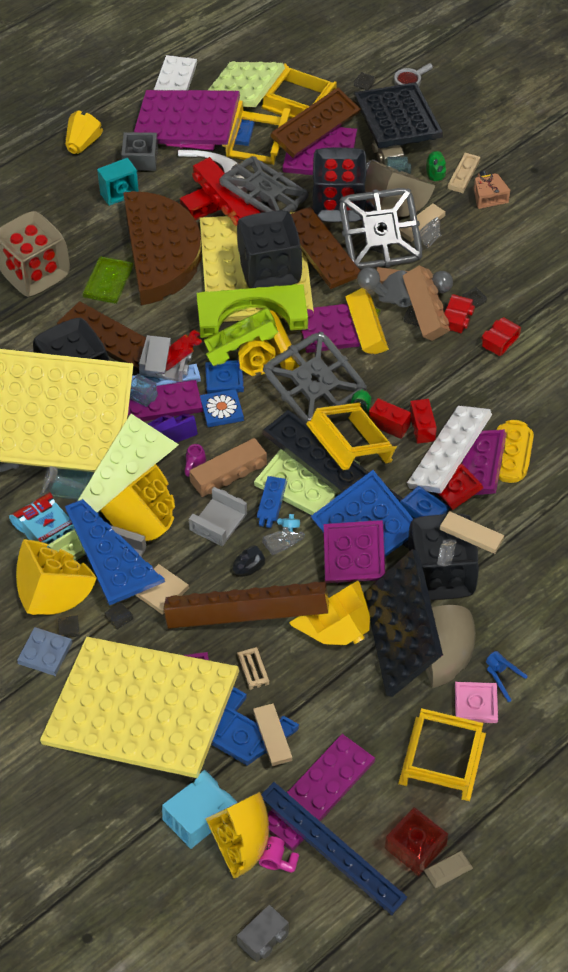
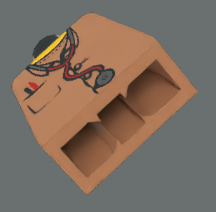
(490, 190)

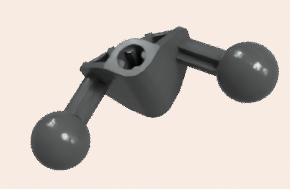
(394, 288)

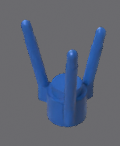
(499, 663)

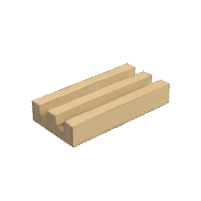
(258, 682)

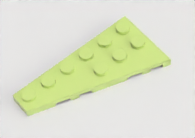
(129, 456)

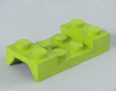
(258, 324)

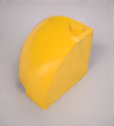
(143, 506)
(50, 579)
(241, 833)

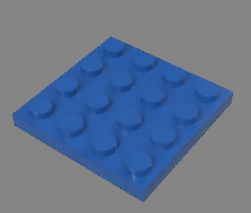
(368, 501)

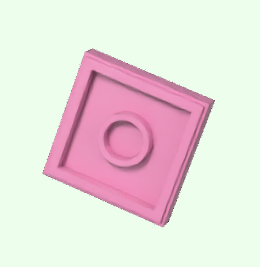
(476, 701)

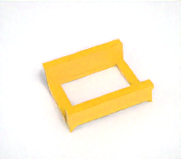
(276, 104)
(240, 114)
(338, 446)
(465, 784)

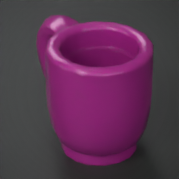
(194, 457)

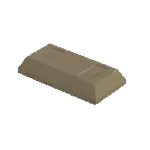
(448, 869)

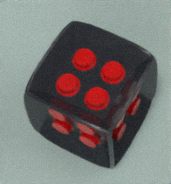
(336, 175)

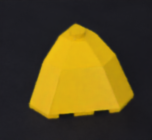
(345, 621)

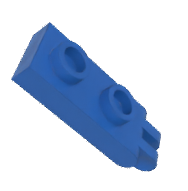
(271, 500)

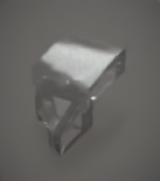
(430, 232)
(282, 540)
(446, 552)

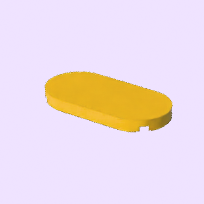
(516, 451)

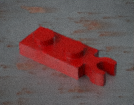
(182, 348)

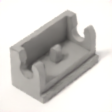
(157, 356)

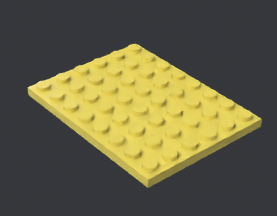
(223, 264)
(60, 408)
(141, 706)

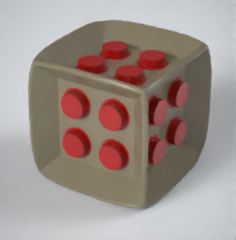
(32, 253)

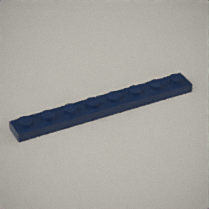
(333, 849)

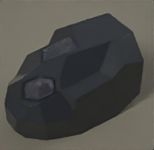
(248, 561)

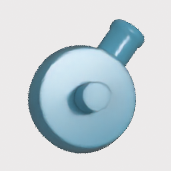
(289, 522)

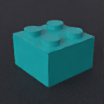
(116, 179)

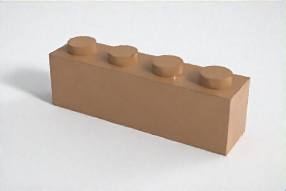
(426, 303)
(228, 467)

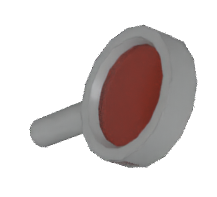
(409, 75)

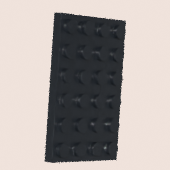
(398, 115)
(403, 623)

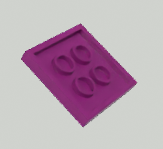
(335, 323)
(354, 551)

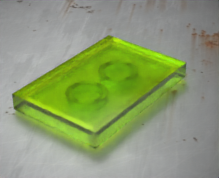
(108, 280)

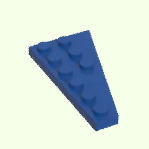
(112, 558)

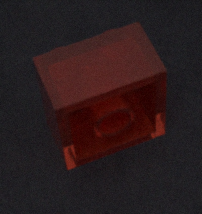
(416, 841)

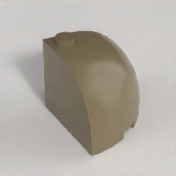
(384, 178)
(457, 641)

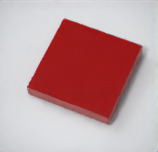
(460, 487)

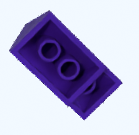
(175, 428)

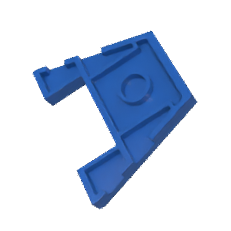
(240, 735)

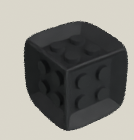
(269, 249)
(71, 339)
(448, 581)

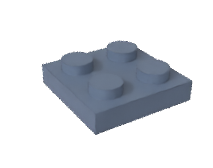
(44, 651)

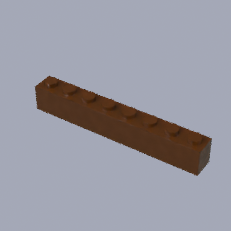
(246, 605)

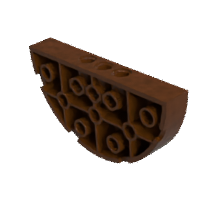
(162, 243)

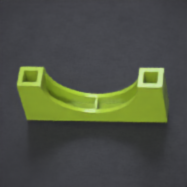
(285, 300)

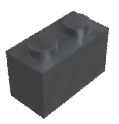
(263, 933)

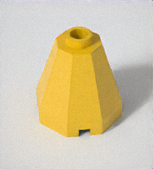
(81, 131)
(255, 355)

